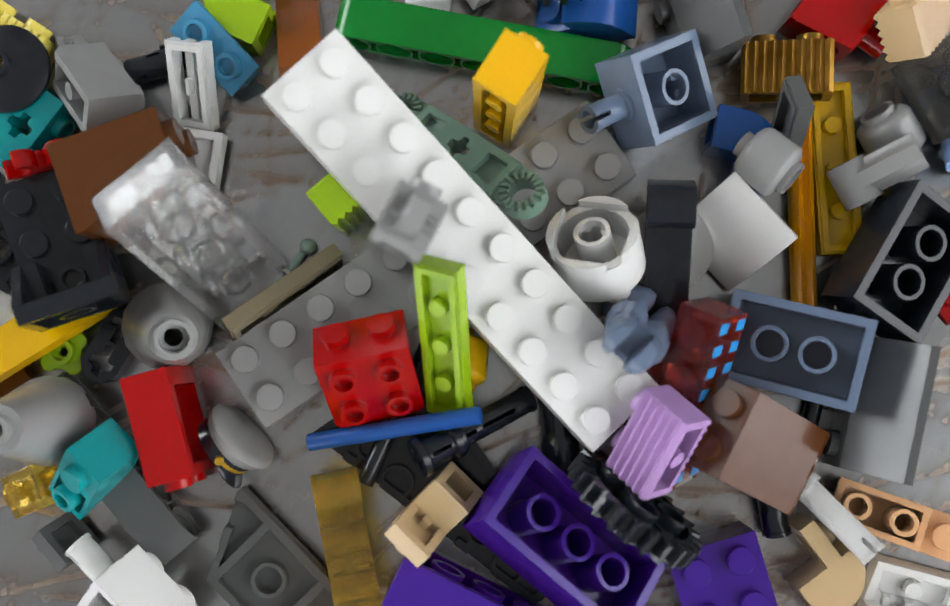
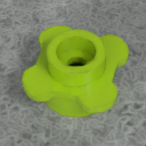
(70, 362)

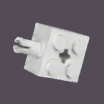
(129, 581)

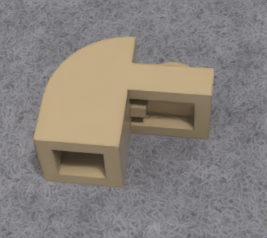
(433, 514)
(832, 573)

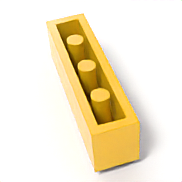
(508, 86)

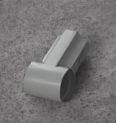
(869, 175)

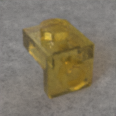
(28, 489)

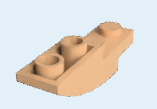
(897, 518)

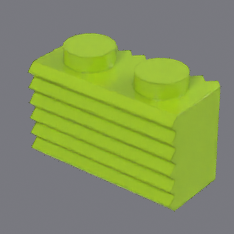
(337, 205)

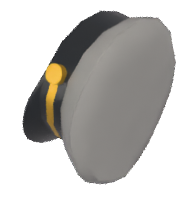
(234, 443)

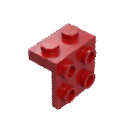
(367, 369)

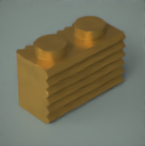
(768, 62)

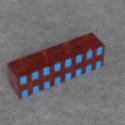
(701, 348)

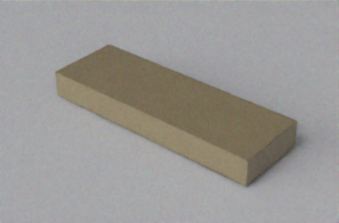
(283, 292)

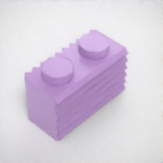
(656, 441)

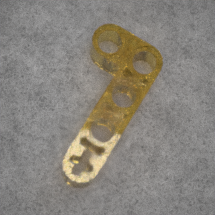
(345, 538)

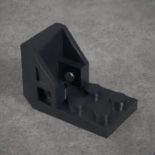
(57, 272)

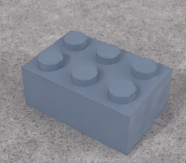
(802, 350)

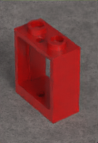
(165, 421)

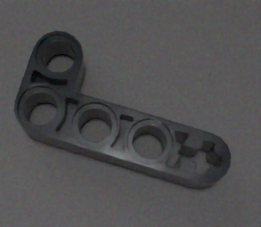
(668, 240)

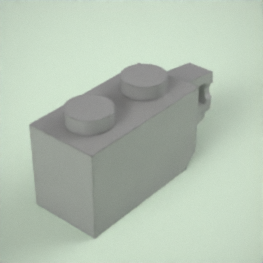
(93, 82)
(409, 219)

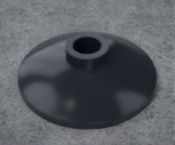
(24, 69)

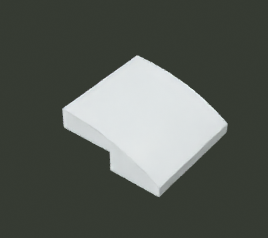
(742, 230)
(904, 584)

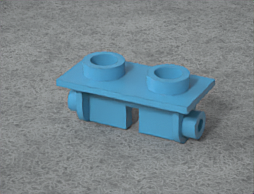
(231, 61)

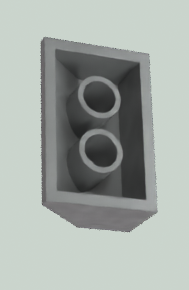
(719, 24)
(890, 414)

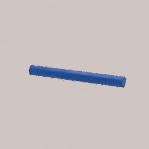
(395, 428)

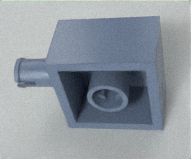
(652, 92)

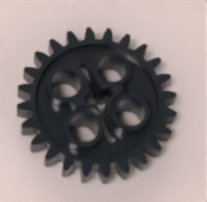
(648, 525)

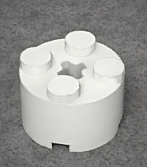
(597, 249)

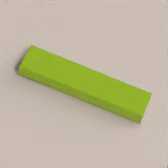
(443, 333)

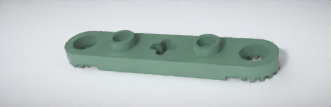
(489, 166)

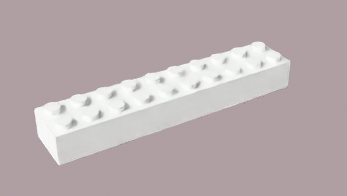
(513, 294)

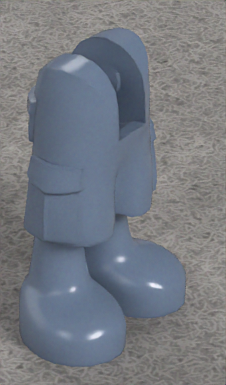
(633, 335)

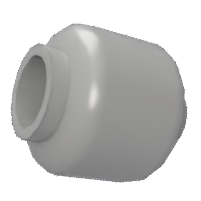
(886, 124)
(768, 161)

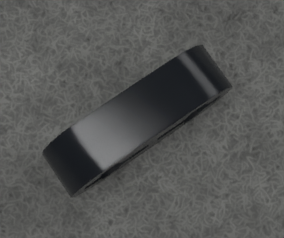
(102, 345)

